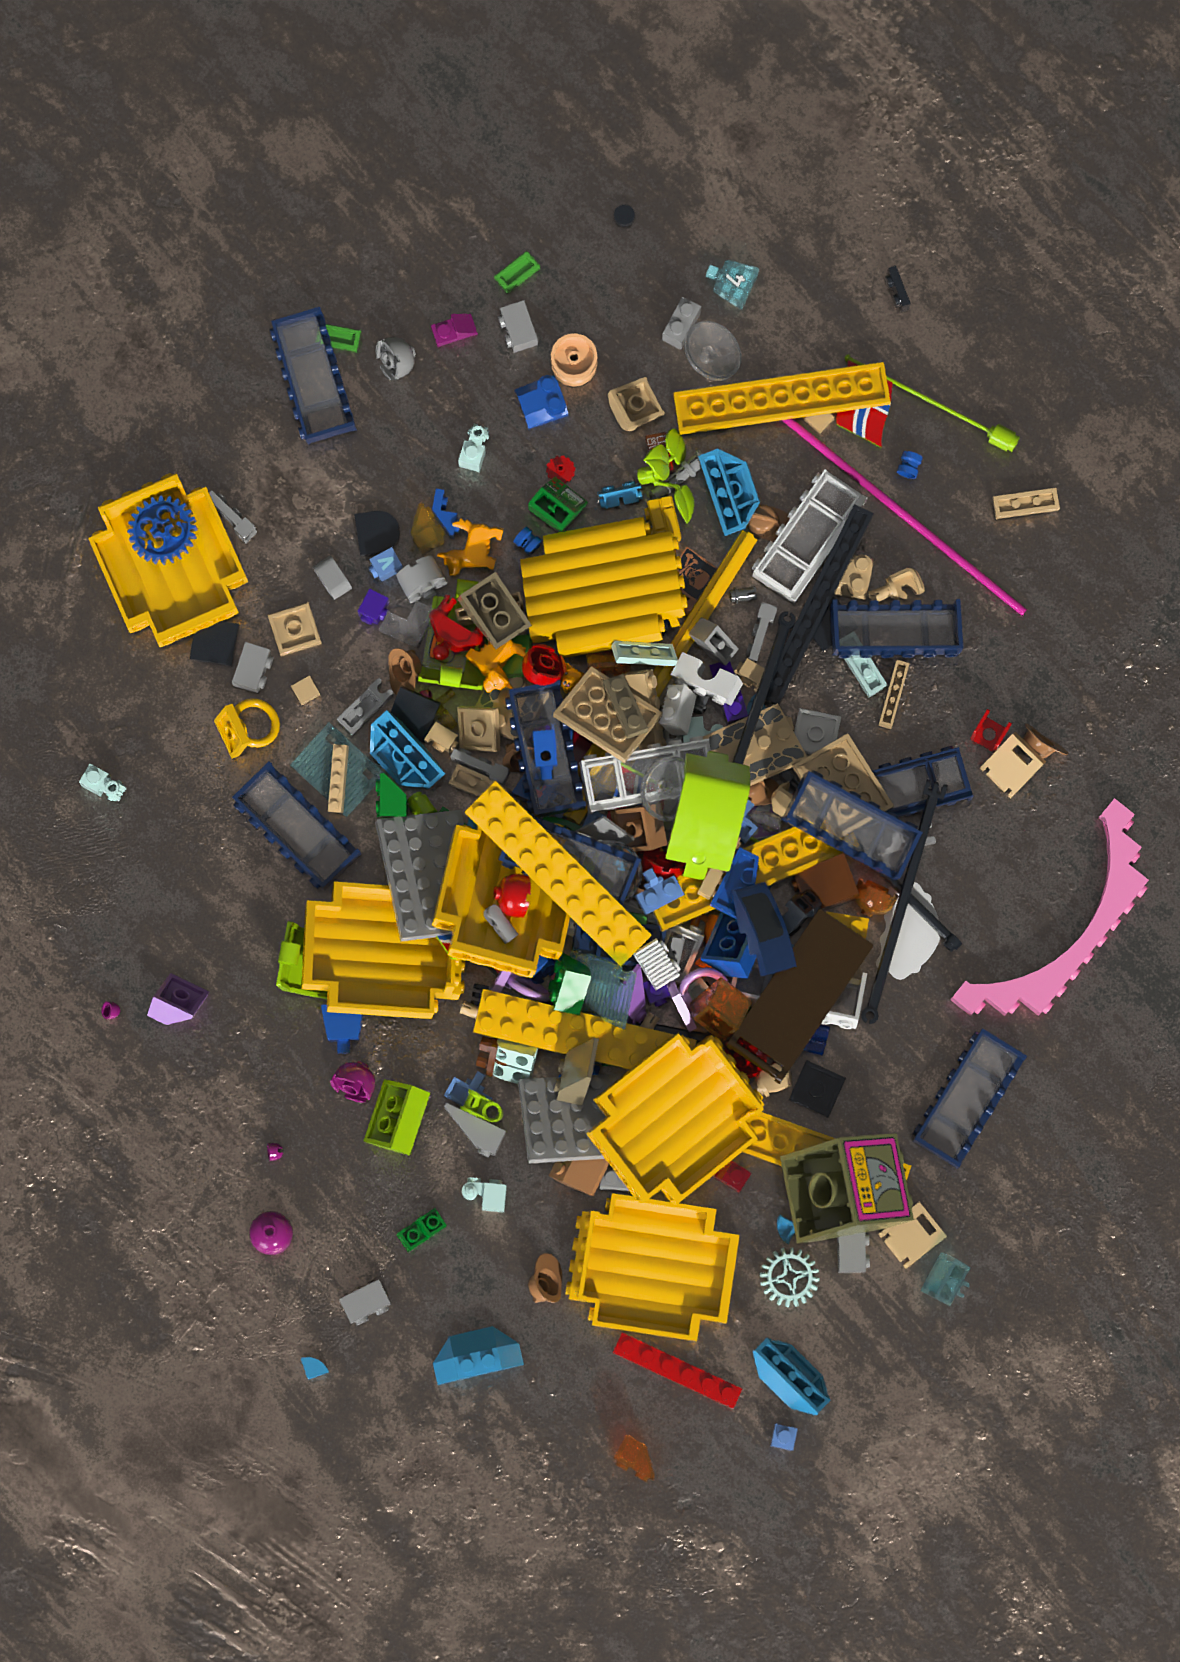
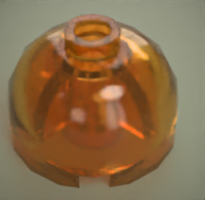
(874, 898)

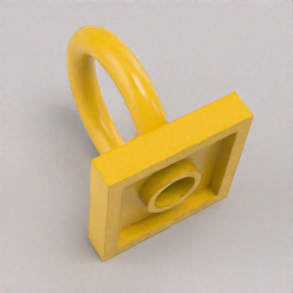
(234, 729)

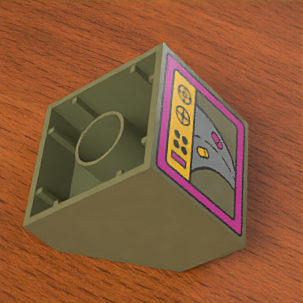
(847, 1187)

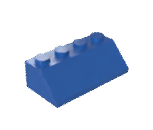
(728, 949)

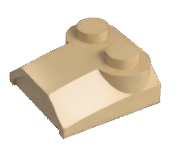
(634, 404)
(856, 578)

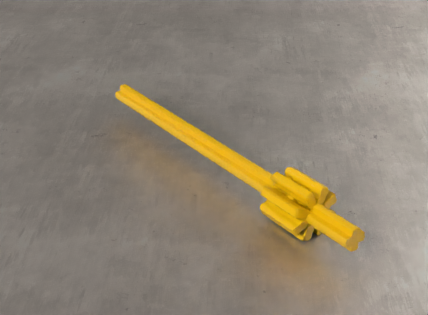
(683, 641)

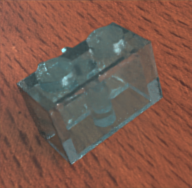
(946, 1279)

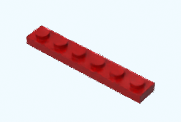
(677, 1370)

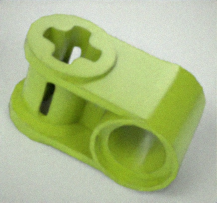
(481, 1106)

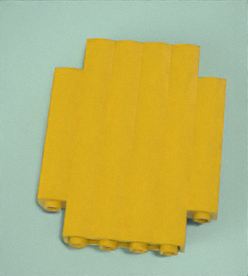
(603, 587)
(177, 595)
(468, 890)
(359, 958)
(676, 1118)
(653, 1267)

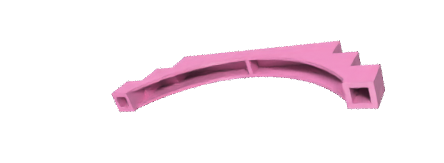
(1120, 889)

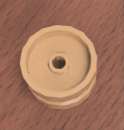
(562, 360)

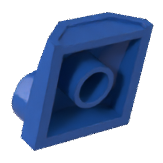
(542, 401)

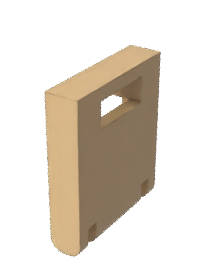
(1009, 769)
(911, 1239)

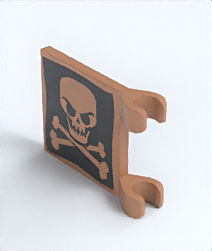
(696, 576)

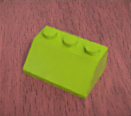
(397, 1116)

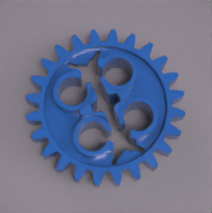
(172, 545)

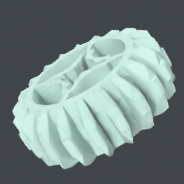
(785, 1260)

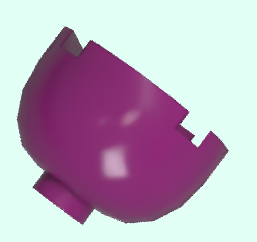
(355, 1080)
(271, 1233)

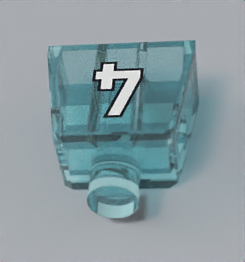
(733, 281)

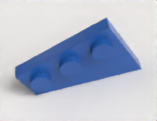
(741, 874)

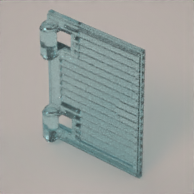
(316, 762)
(605, 993)

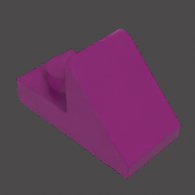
(454, 329)

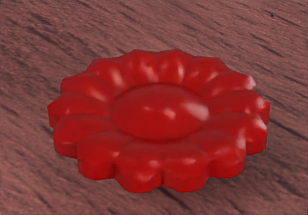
(560, 468)

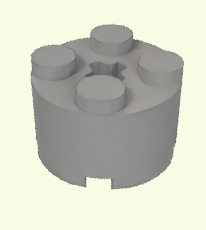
(421, 579)

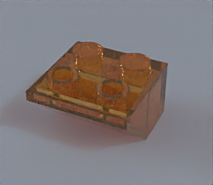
(605, 663)
(720, 1009)
(635, 1456)

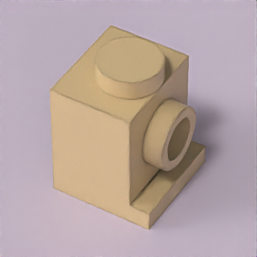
(749, 673)
(442, 738)

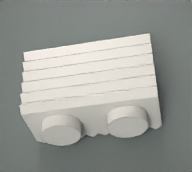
(677, 709)
(656, 963)

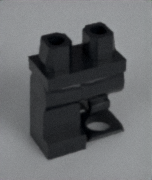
(799, 910)

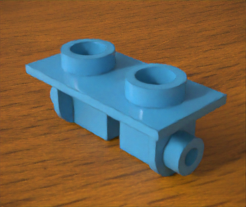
(627, 491)

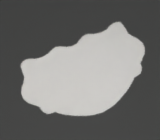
(916, 938)

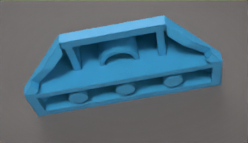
(730, 489)
(402, 753)
(476, 1354)
(791, 1376)

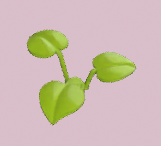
(659, 470)

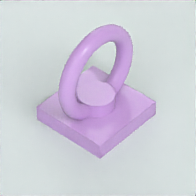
(517, 982)
(682, 997)

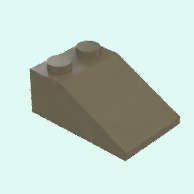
(494, 610)
(576, 1073)

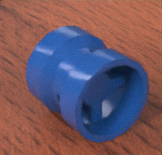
(909, 464)
(528, 541)

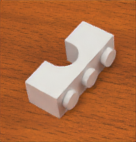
(721, 688)

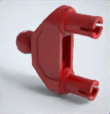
(450, 633)

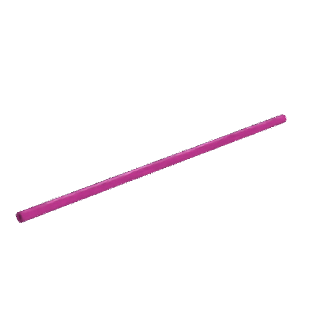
(905, 516)

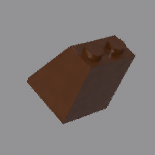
(829, 881)

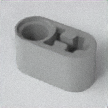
(332, 577)

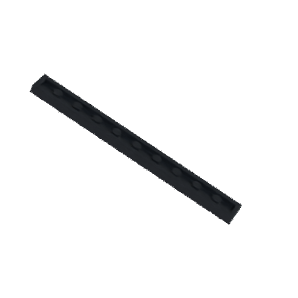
(818, 602)

